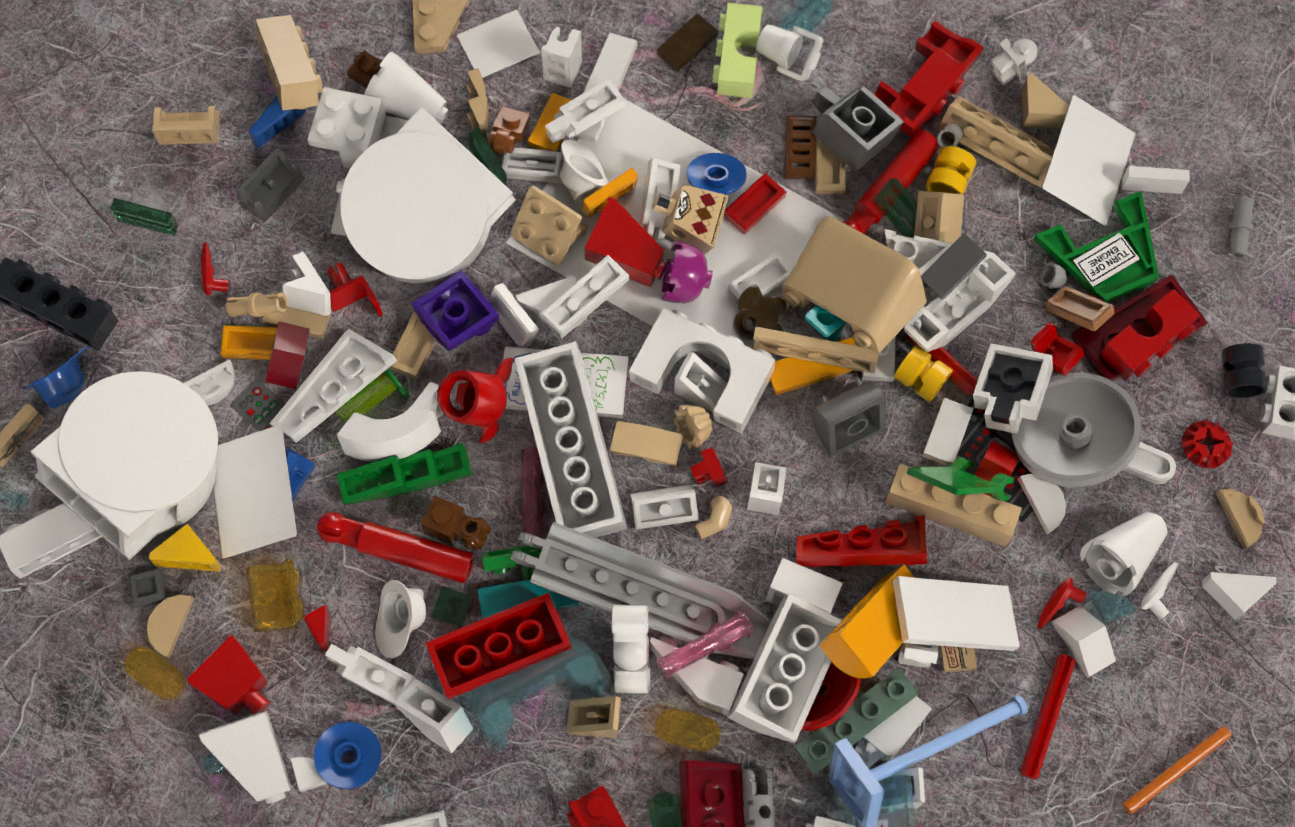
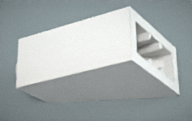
(251, 756)

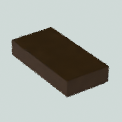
(687, 42)

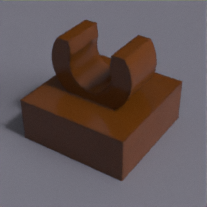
(364, 68)

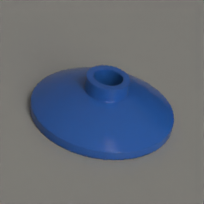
(717, 173)
(343, 739)

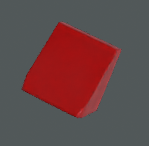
(319, 625)

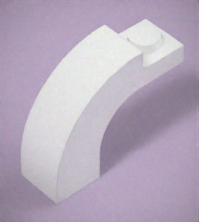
(400, 436)

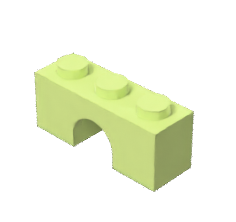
(740, 29)

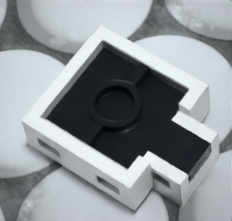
(1012, 386)

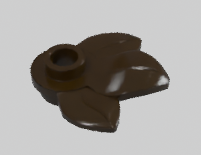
(761, 311)

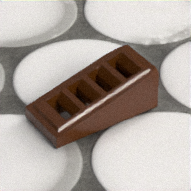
(800, 128)

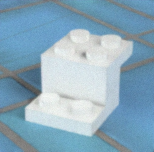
(350, 123)

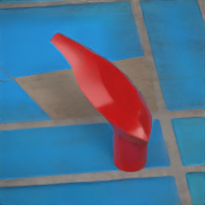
(208, 281)
(1058, 599)

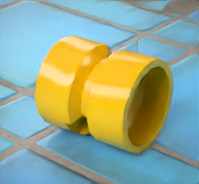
(951, 171)
(922, 373)

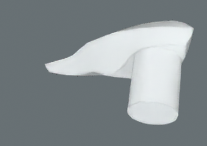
(1152, 597)

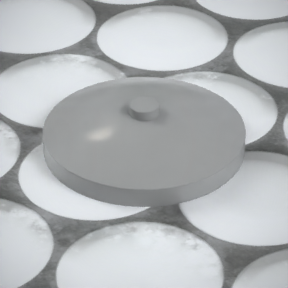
(1082, 431)

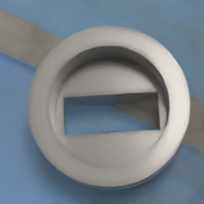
(1053, 276)

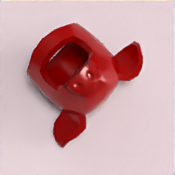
(480, 398)

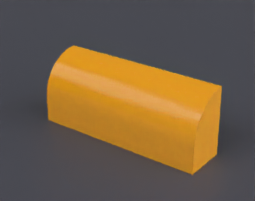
(869, 631)

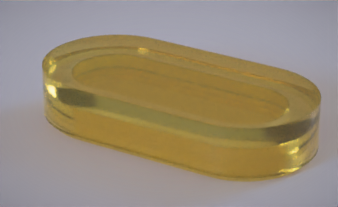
(155, 673)
(687, 730)

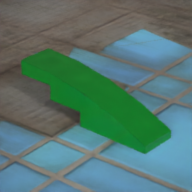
(404, 475)

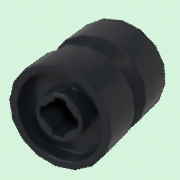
(1244, 372)

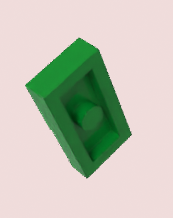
(500, 560)

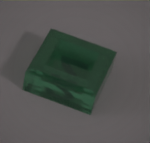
(452, 607)

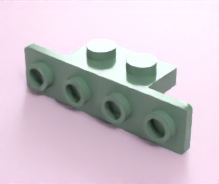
(861, 718)

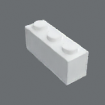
(44, 539)

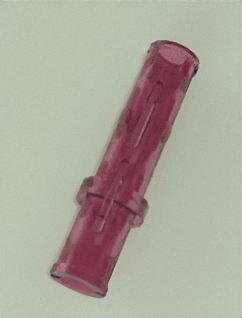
(531, 507)

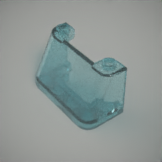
(493, 701)

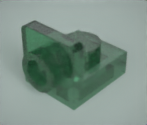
(664, 810)

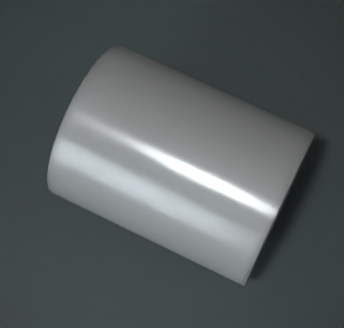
(953, 128)

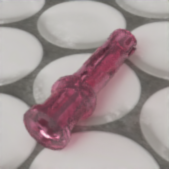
(718, 638)

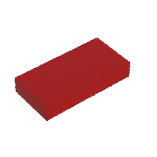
(754, 203)

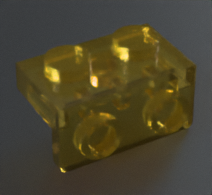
(274, 596)

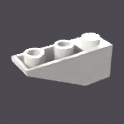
(705, 681)

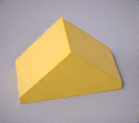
(184, 551)

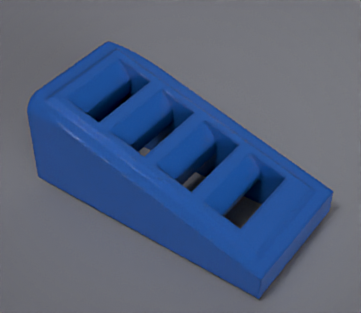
(273, 122)

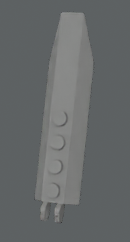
(612, 576)

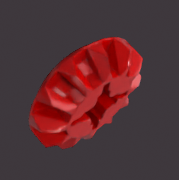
(1198, 452)

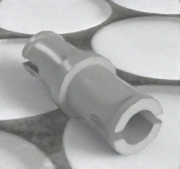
(1240, 228)

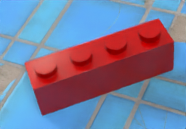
(498, 646)

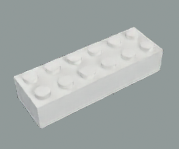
(570, 441)

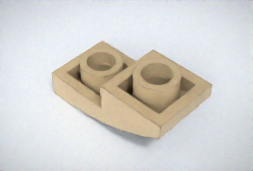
(478, 106)
(646, 442)

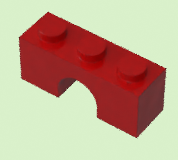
(1131, 352)

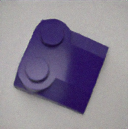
(455, 311)

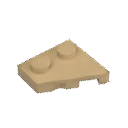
(435, 23)

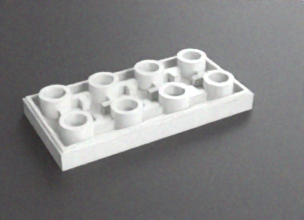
(955, 614)

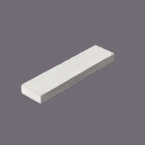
(613, 66)

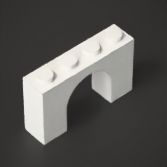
(676, 336)

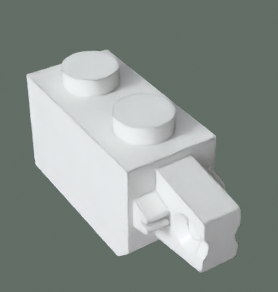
(893, 733)

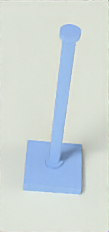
(860, 786)

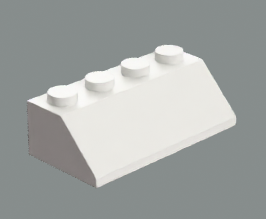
(785, 671)

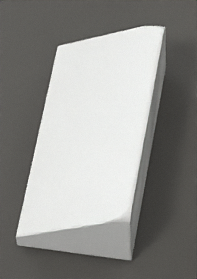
(664, 506)

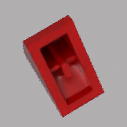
(995, 461)

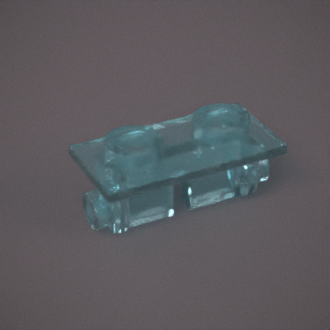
(810, 16)

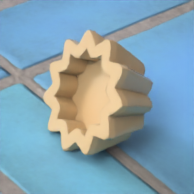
(692, 424)

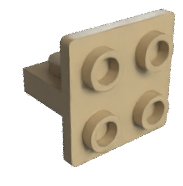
(547, 226)

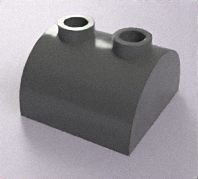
(849, 416)

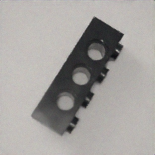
(90, 329)

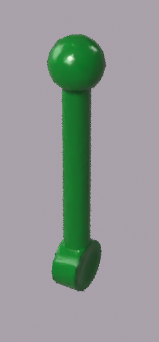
(403, 392)

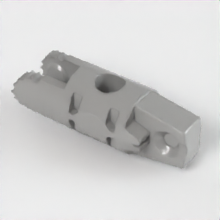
(758, 808)

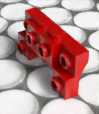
(938, 78)

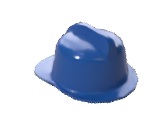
(61, 384)

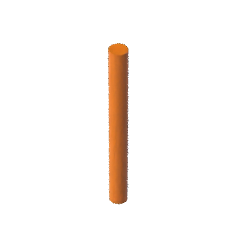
(1176, 770)

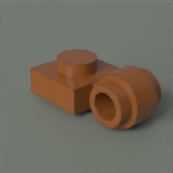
(508, 129)

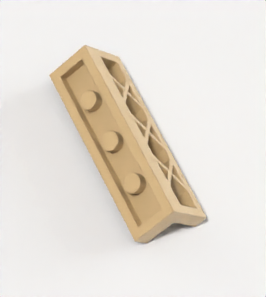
(999, 141)

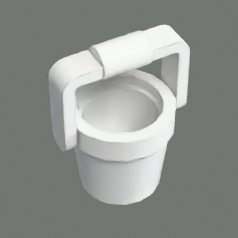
(784, 46)

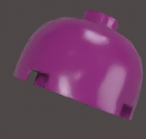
(685, 274)

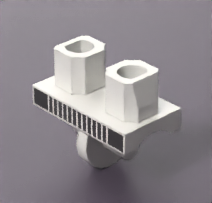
(1013, 61)

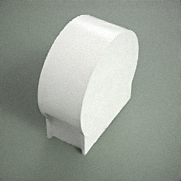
(420, 203)
(132, 457)

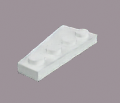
(335, 380)

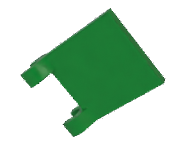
(958, 482)

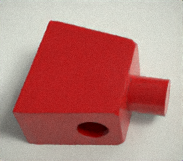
(231, 679)

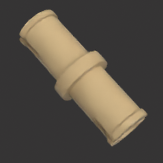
(256, 304)

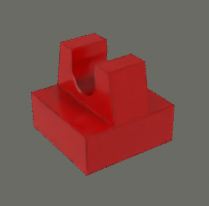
(709, 469)

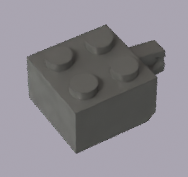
(854, 125)

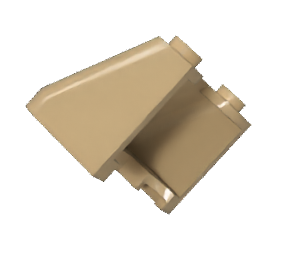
(856, 282)

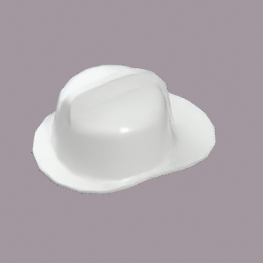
(581, 170)
(399, 614)

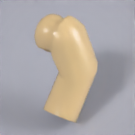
(718, 520)

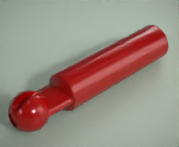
(905, 168)
(397, 547)

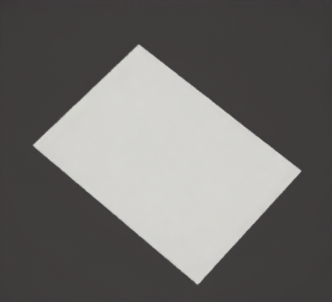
(631, 141)

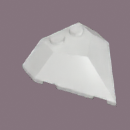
(944, 319)

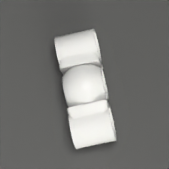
(631, 649)

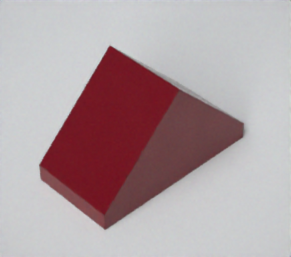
(287, 355)

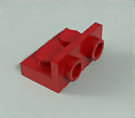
(594, 810)

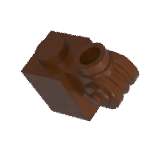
(448, 522)

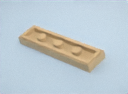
(815, 350)

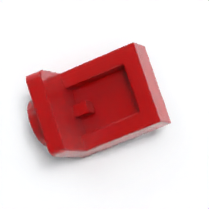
(1064, 352)

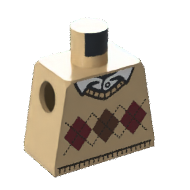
(692, 215)

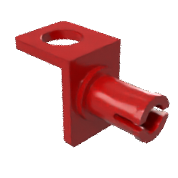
(348, 290)

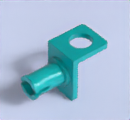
(825, 323)

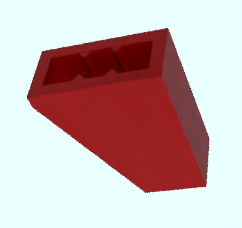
(626, 243)

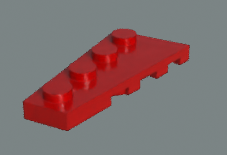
(864, 546)

